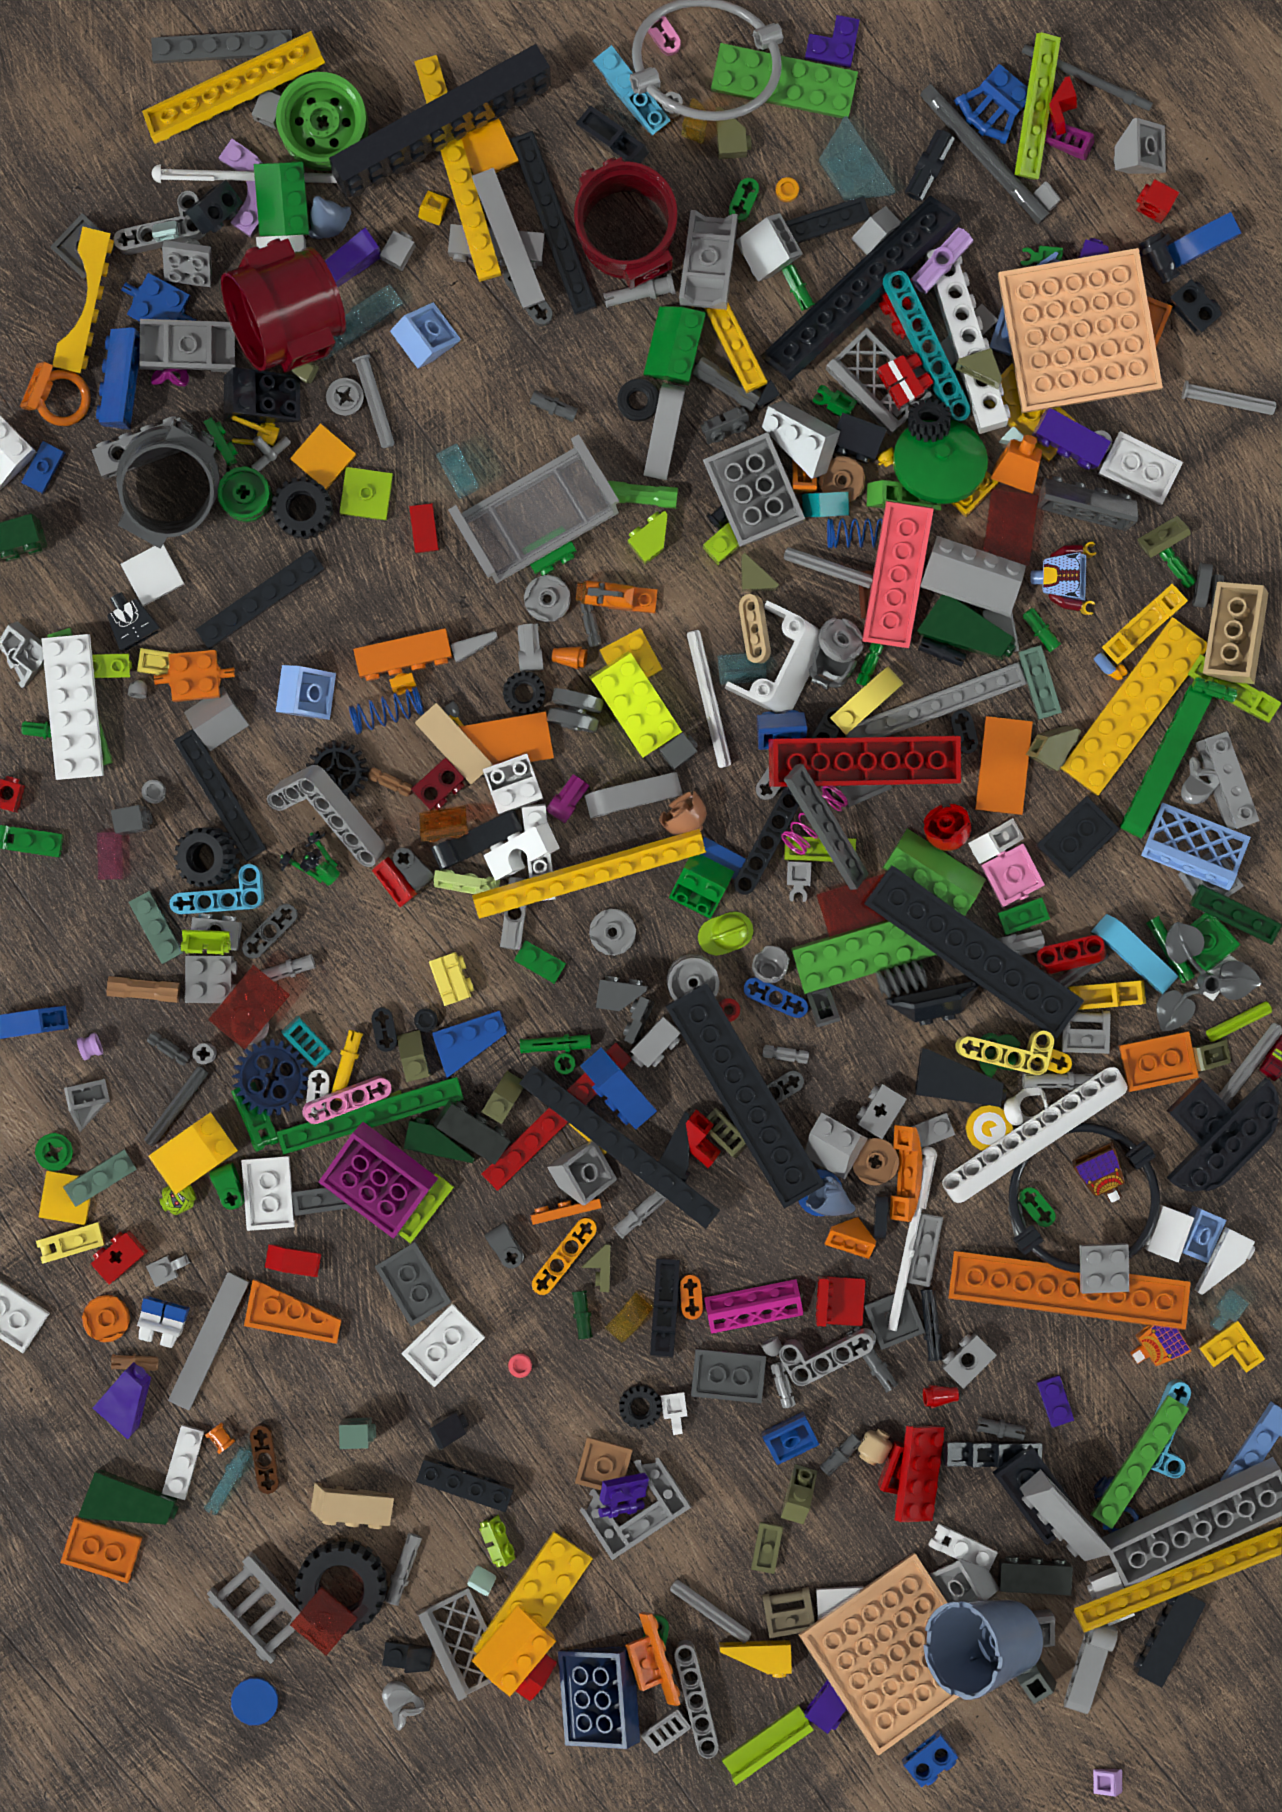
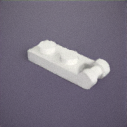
(963, 1547)

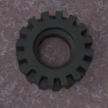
(929, 410)
(524, 678)
(647, 1419)

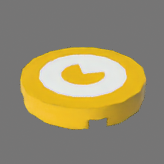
(987, 1126)

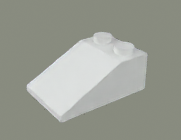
(14, 452)

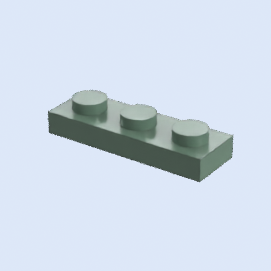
(1039, 682)
(156, 927)
(99, 1177)

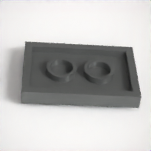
(413, 1284)
(728, 1375)

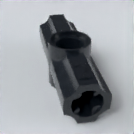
(929, 165)

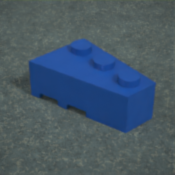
(466, 1040)
(618, 1089)

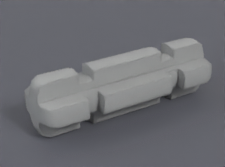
(785, 1054)
(783, 1385)

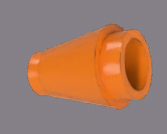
(570, 656)

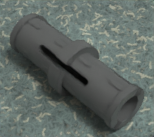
(553, 406)
(1001, 1428)
(841, 1454)

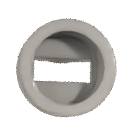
(137, 689)
(772, 1346)

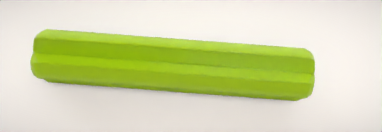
(1238, 1021)

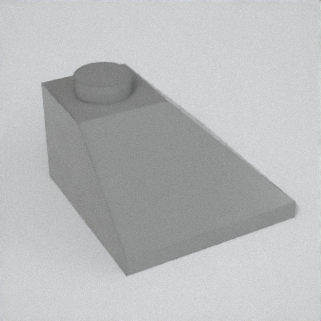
(1141, 148)
(582, 1172)
(964, 1582)

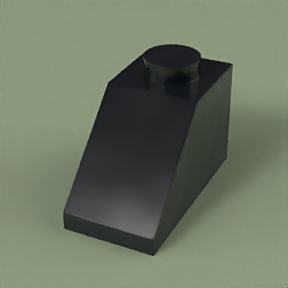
(449, 1428)

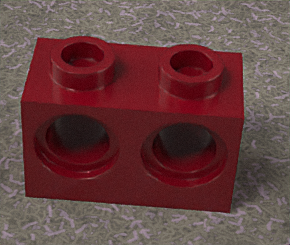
(434, 780)

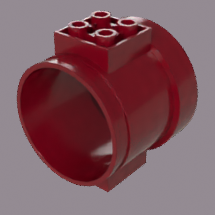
(626, 177)
(283, 306)

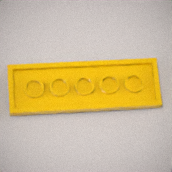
(543, 1584)

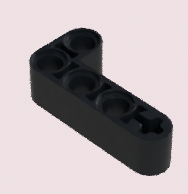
(477, 840)

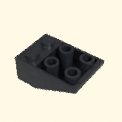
(261, 396)

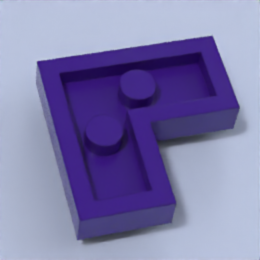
(837, 49)

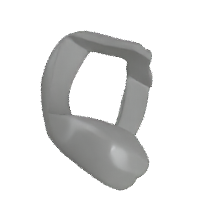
(1194, 788)
(395, 1696)

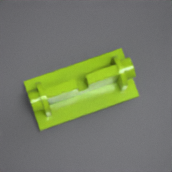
(111, 665)
(214, 941)
(502, 1551)

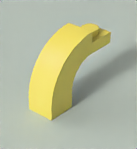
(866, 700)

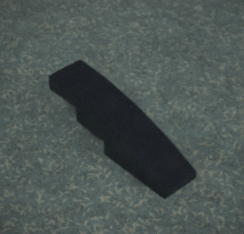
(665, 1308)
(984, 1452)

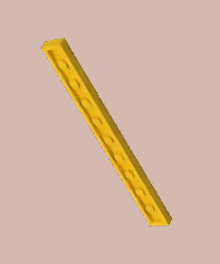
(461, 180)
(589, 873)
(1180, 1580)

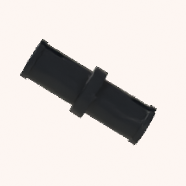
(942, 652)

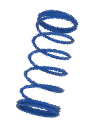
(831, 533)
(358, 723)

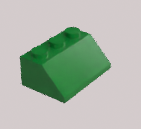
(281, 198)
(674, 344)

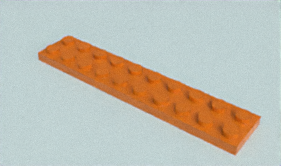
(1054, 1290)

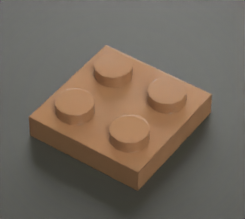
(602, 1462)

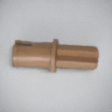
(124, 1361)

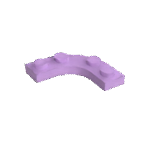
(242, 159)

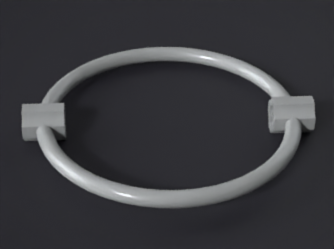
(648, 79)

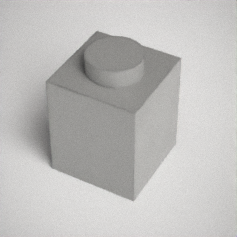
(265, 108)
(398, 250)

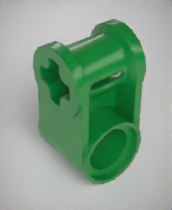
(227, 1182)

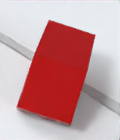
(1063, 100)
(700, 1147)
(292, 1260)

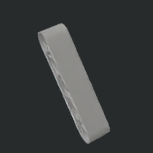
(696, 1710)

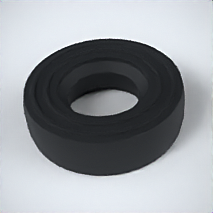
(637, 414)

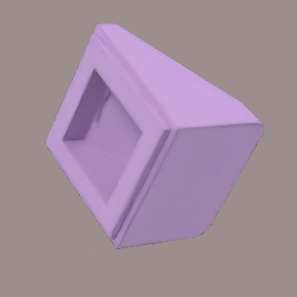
(1108, 1781)

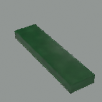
(1235, 914)

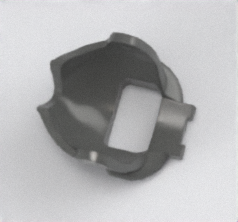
(830, 668)

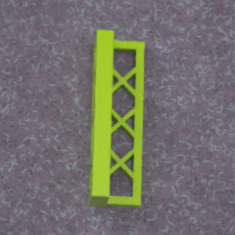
(767, 1744)

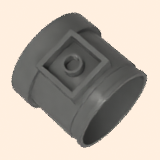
(178, 436)

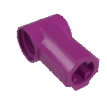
(565, 802)

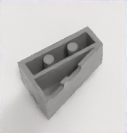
(801, 437)

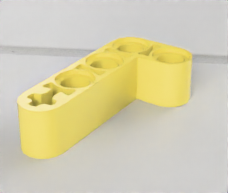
(1002, 1052)

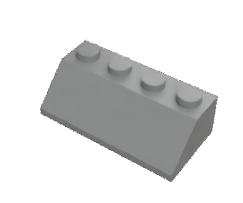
(973, 576)
(1064, 1517)

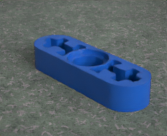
(789, 1010)

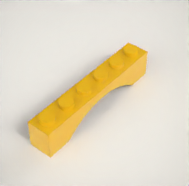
(71, 349)

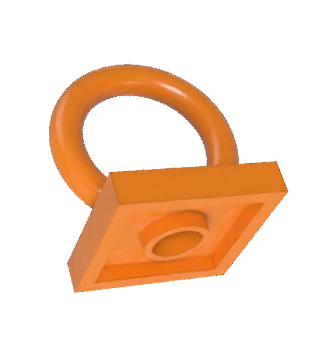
(40, 387)

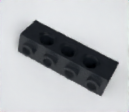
(465, 1483)

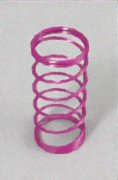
(794, 836)

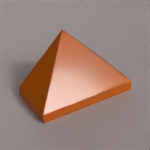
(852, 1238)

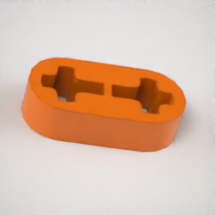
(697, 1295)

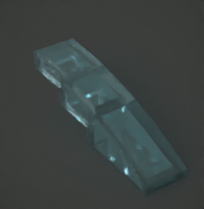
(366, 316)

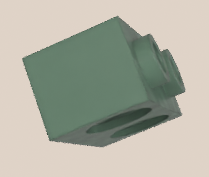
(356, 1433)

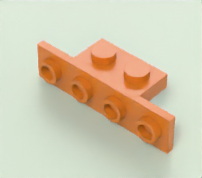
(650, 1661)

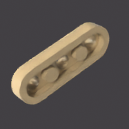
(750, 619)

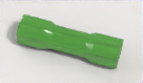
(641, 494)

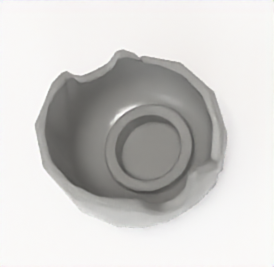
(770, 964)

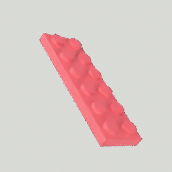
(897, 574)

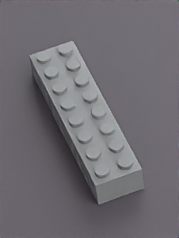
(1197, 1523)

